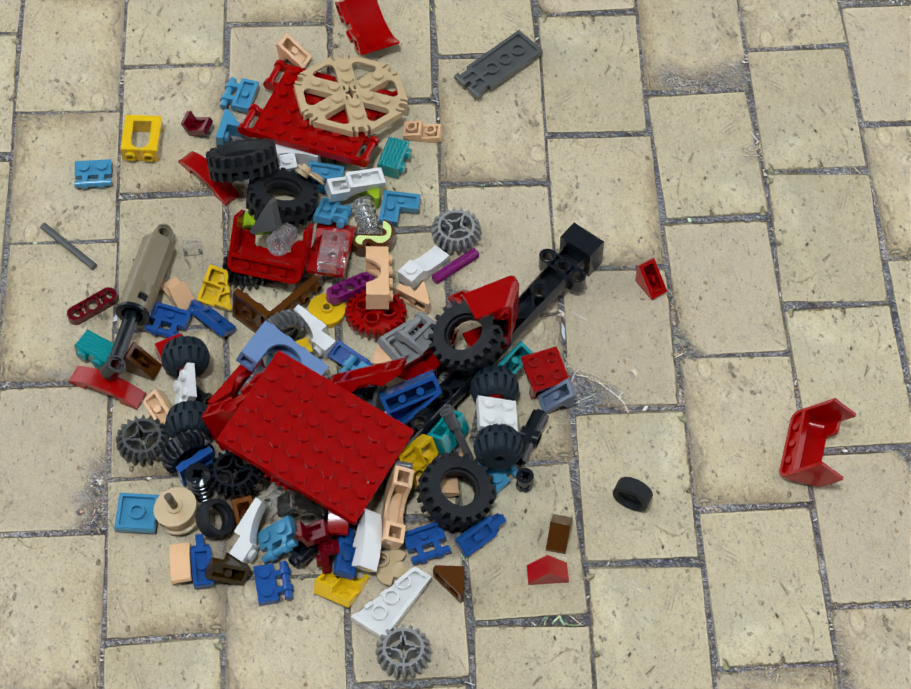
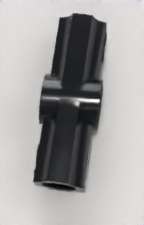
(532, 433)

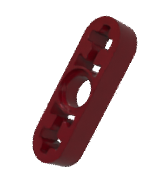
(89, 313)

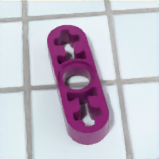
(338, 293)

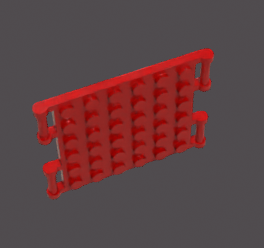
(285, 126)

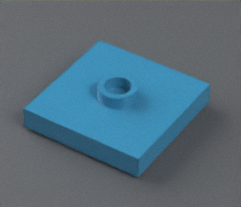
(136, 513)

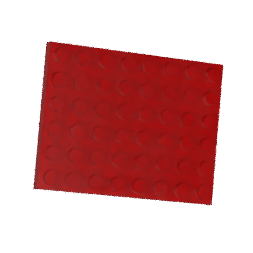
(315, 437)

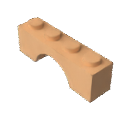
(378, 290)
(396, 493)

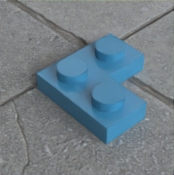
(394, 202)

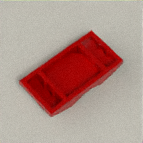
(313, 255)
(370, 375)
(233, 383)

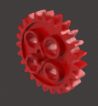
(374, 320)

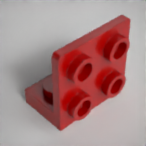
(544, 370)

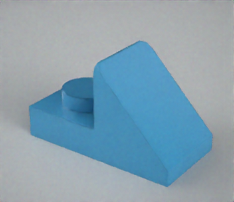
(227, 128)

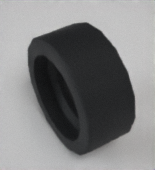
(632, 494)
(225, 512)

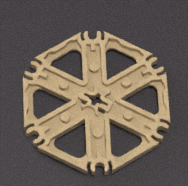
(338, 96)

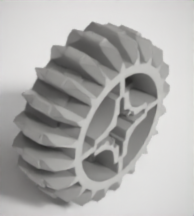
(458, 236)
(403, 634)

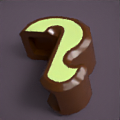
(386, 239)

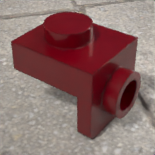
(196, 125)
(312, 533)
(326, 548)

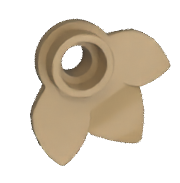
(305, 171)
(392, 567)

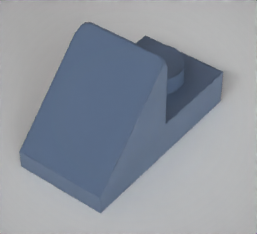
(557, 396)

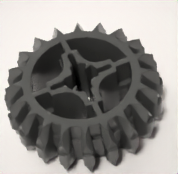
(288, 323)
(131, 445)

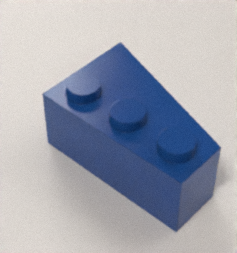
(410, 396)

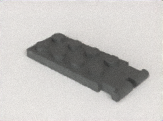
(499, 64)

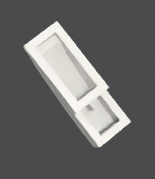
(368, 541)

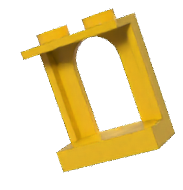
(141, 123)

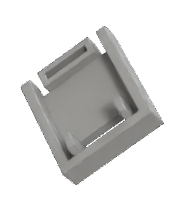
(400, 347)

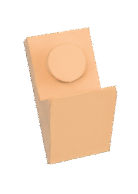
(291, 50)
(177, 293)
(416, 299)

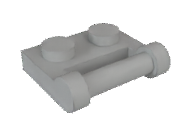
(420, 341)

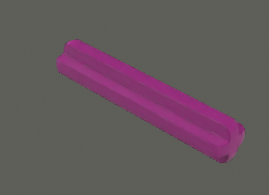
(455, 265)

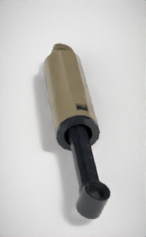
(139, 294)

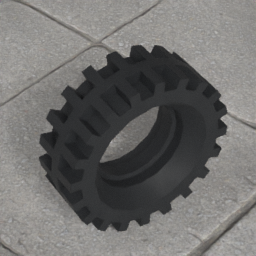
(242, 160)
(288, 182)
(470, 358)
(441, 508)

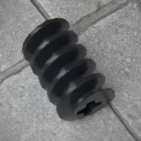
(197, 480)

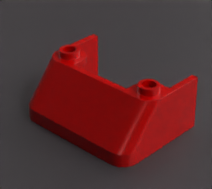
(257, 261)
(494, 299)
(807, 440)

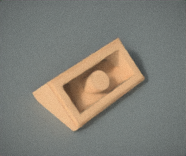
(157, 405)

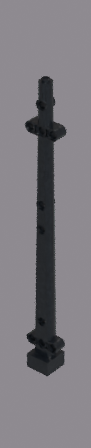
(578, 256)

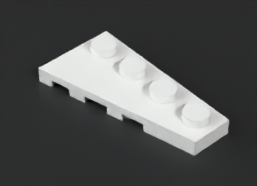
(392, 603)

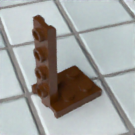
(254, 313)

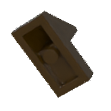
(227, 570)

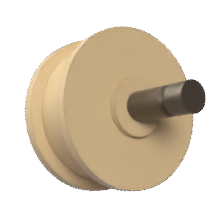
(176, 510)

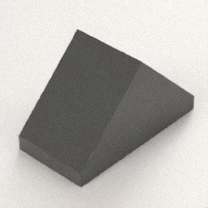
(268, 219)

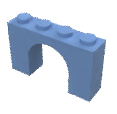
(270, 340)

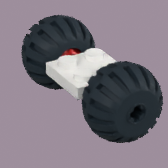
(185, 360)
(498, 438)

